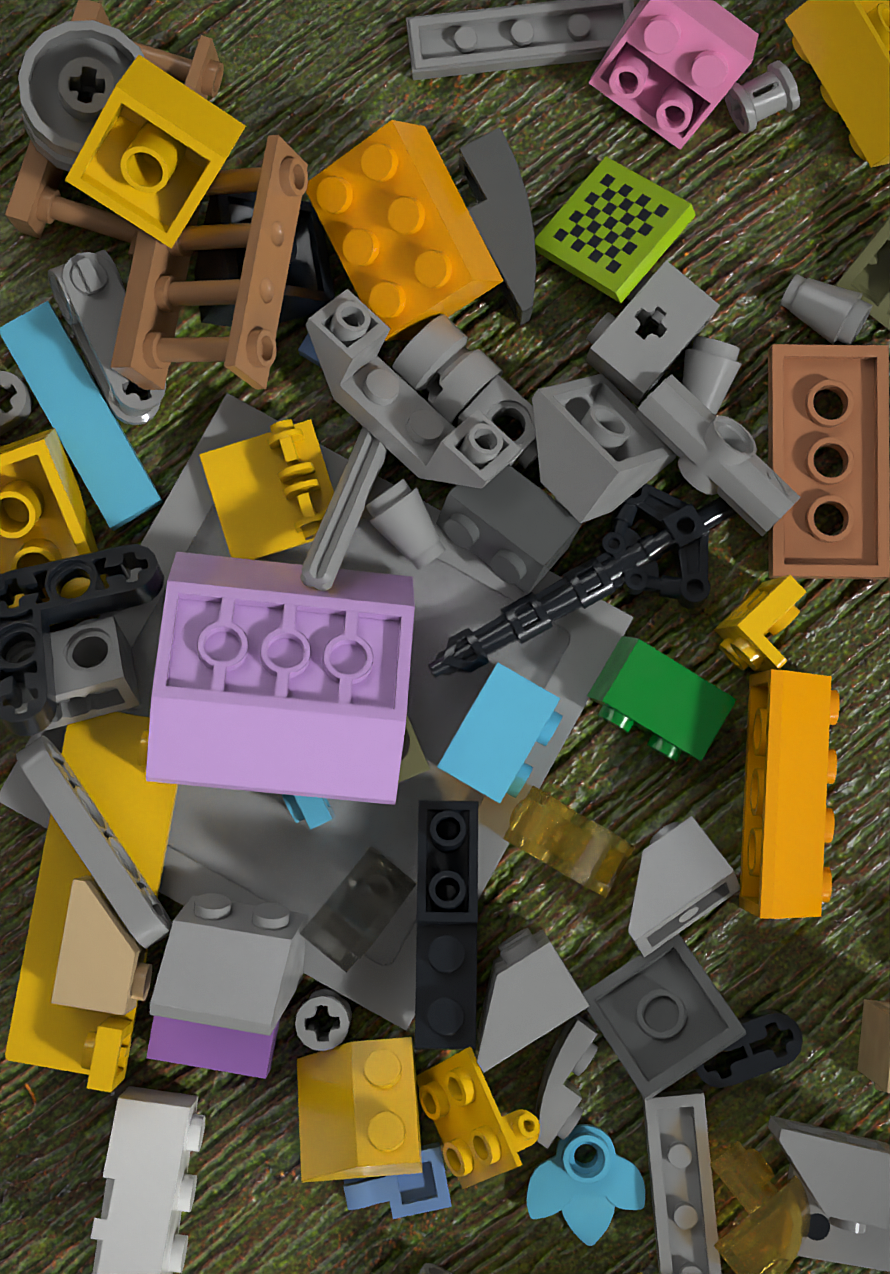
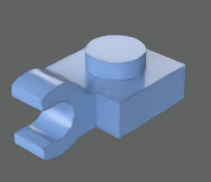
(408, 1192)

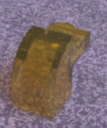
(568, 841)
(776, 1218)

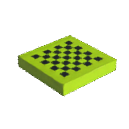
(614, 229)

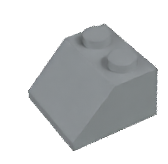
(230, 964)
(524, 997)

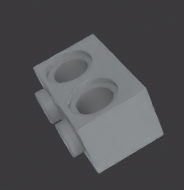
(80, 689)

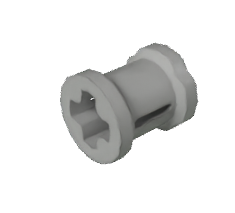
(762, 97)
(310, 1031)

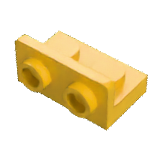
(763, 611)

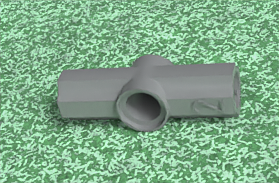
(716, 455)

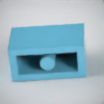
(500, 734)

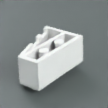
(147, 1183)

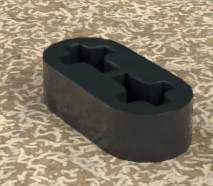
(758, 1059)

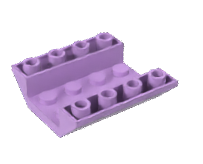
(281, 680)

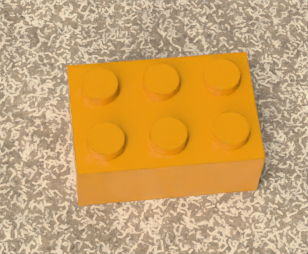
(402, 229)

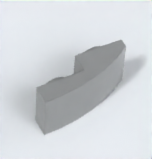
(558, 1097)

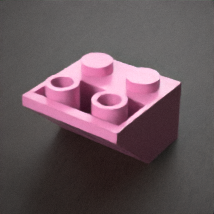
(675, 64)

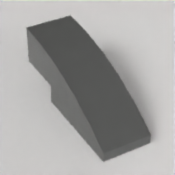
(502, 217)

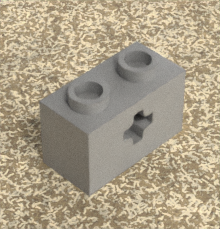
(670, 303)

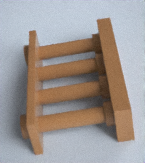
(36, 193)
(160, 288)

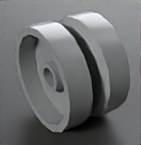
(59, 70)

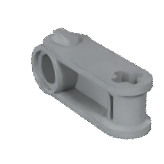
(92, 303)

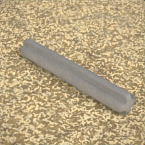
(343, 512)

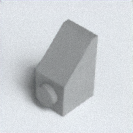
(677, 884)
(840, 1171)

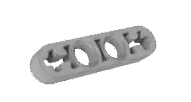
(95, 842)

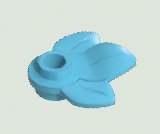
(585, 1190)

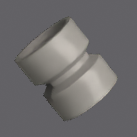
(445, 368)

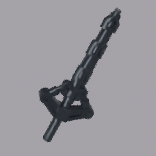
(624, 562)

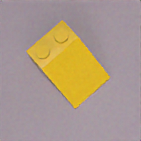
(42, 510)

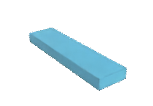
(80, 415)

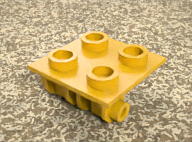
(269, 489)
(468, 1121)

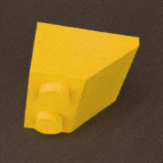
(154, 151)
(359, 1111)

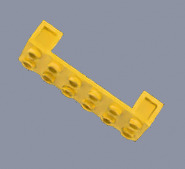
(111, 765)

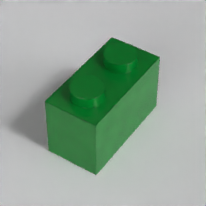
(661, 699)

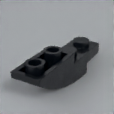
(446, 925)

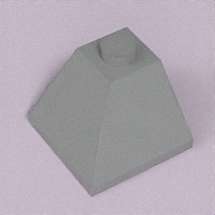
(593, 446)

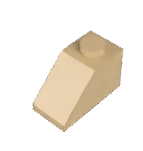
(98, 957)

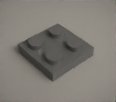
(662, 1016)

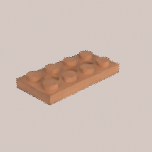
(860, 436)

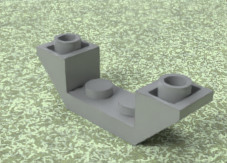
(347, 346)

